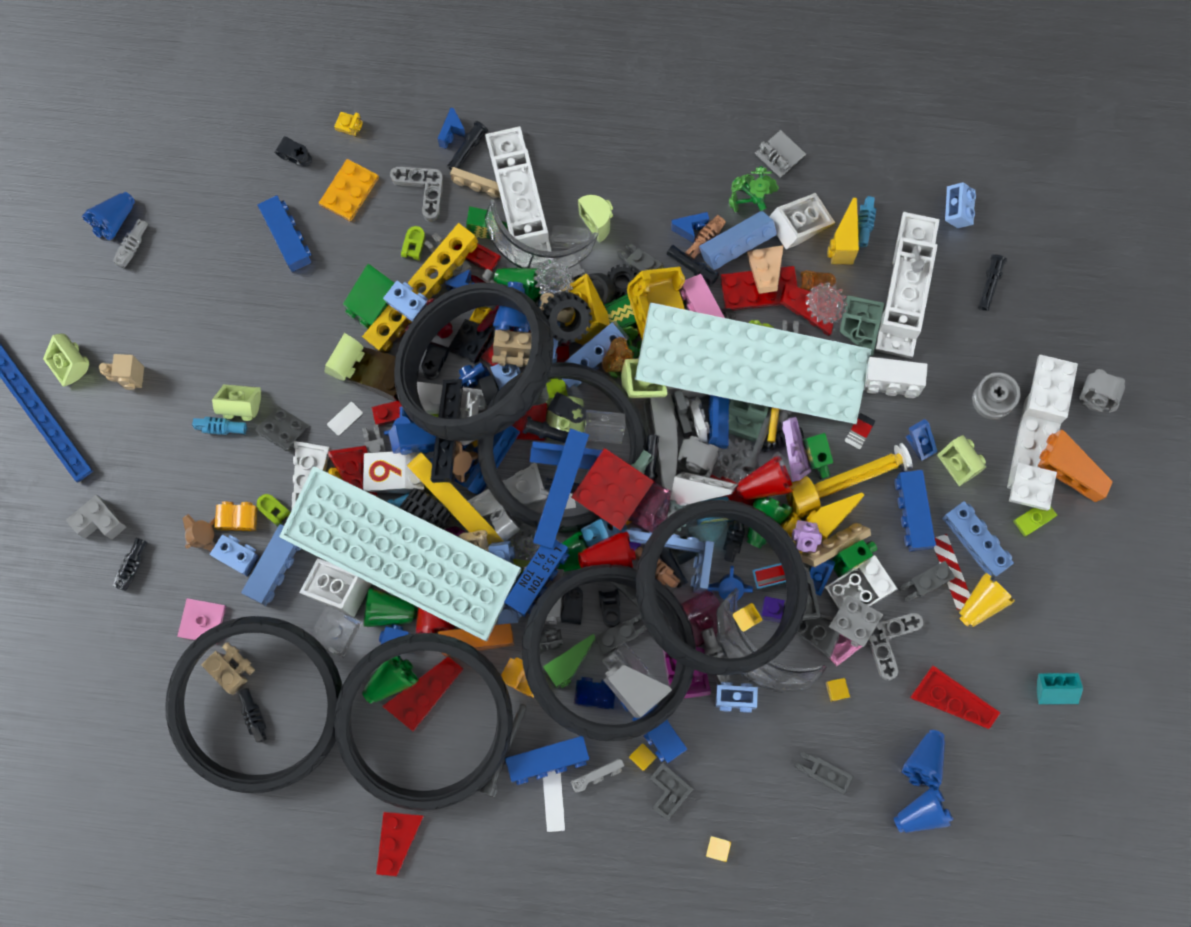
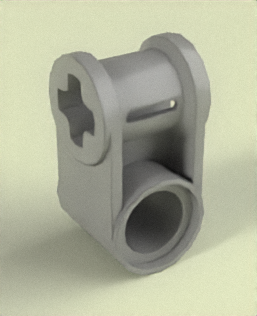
(504, 525)

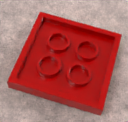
(612, 489)

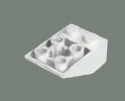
(865, 583)

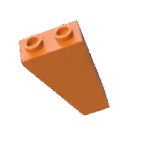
(1074, 466)
(500, 637)

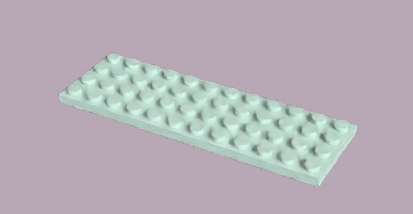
(752, 363)
(400, 553)

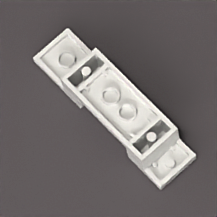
(518, 188)
(908, 290)
(1041, 416)

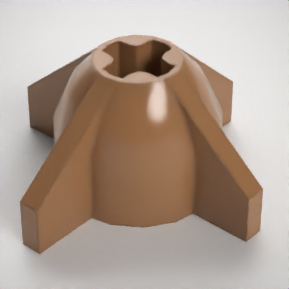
(462, 461)
(198, 533)

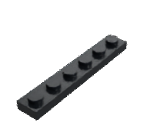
(445, 449)

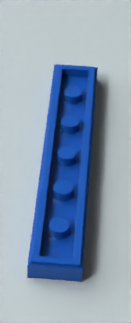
(560, 488)

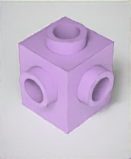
(806, 536)

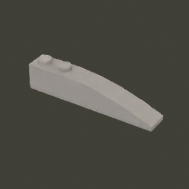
(662, 422)

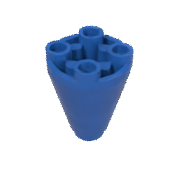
(109, 215)
(510, 318)
(927, 761)
(924, 813)

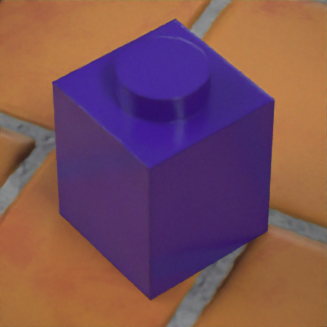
(772, 609)

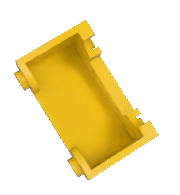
(656, 287)

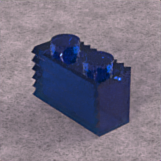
(594, 694)

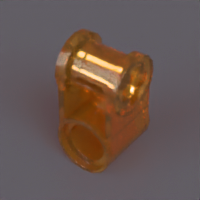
(815, 278)
(616, 355)

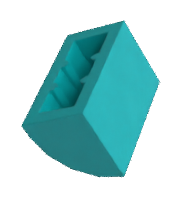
(1059, 688)

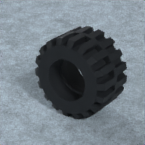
(581, 319)
(426, 508)

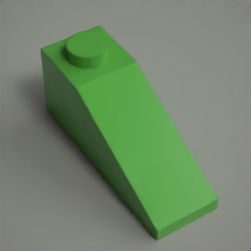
(566, 665)

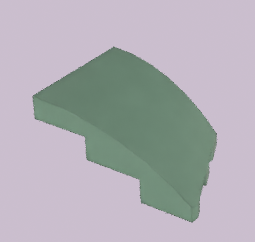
(862, 321)
(746, 419)

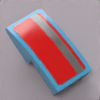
(769, 576)

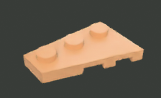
(766, 267)

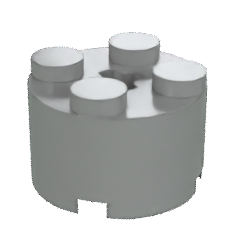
(1102, 391)
(697, 457)

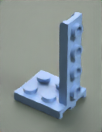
(701, 563)

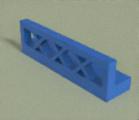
(718, 421)
(501, 445)
(550, 454)

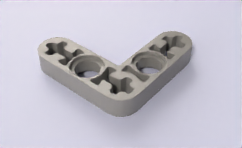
(429, 185)
(884, 628)

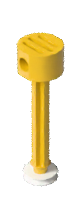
(807, 495)

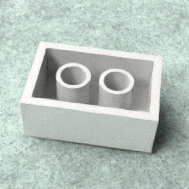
(895, 377)

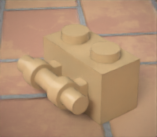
(511, 348)
(124, 370)
(224, 672)

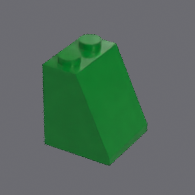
(367, 296)

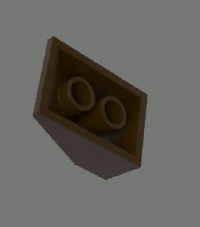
(376, 373)

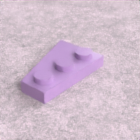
(796, 450)

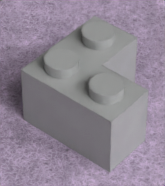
(96, 515)

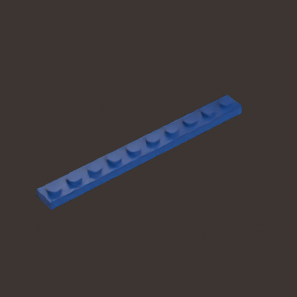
(42, 418)

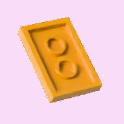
(348, 190)

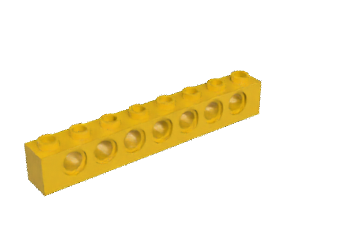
(421, 278)

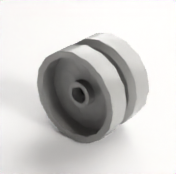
(996, 396)

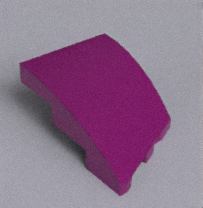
(700, 683)

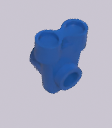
(471, 376)

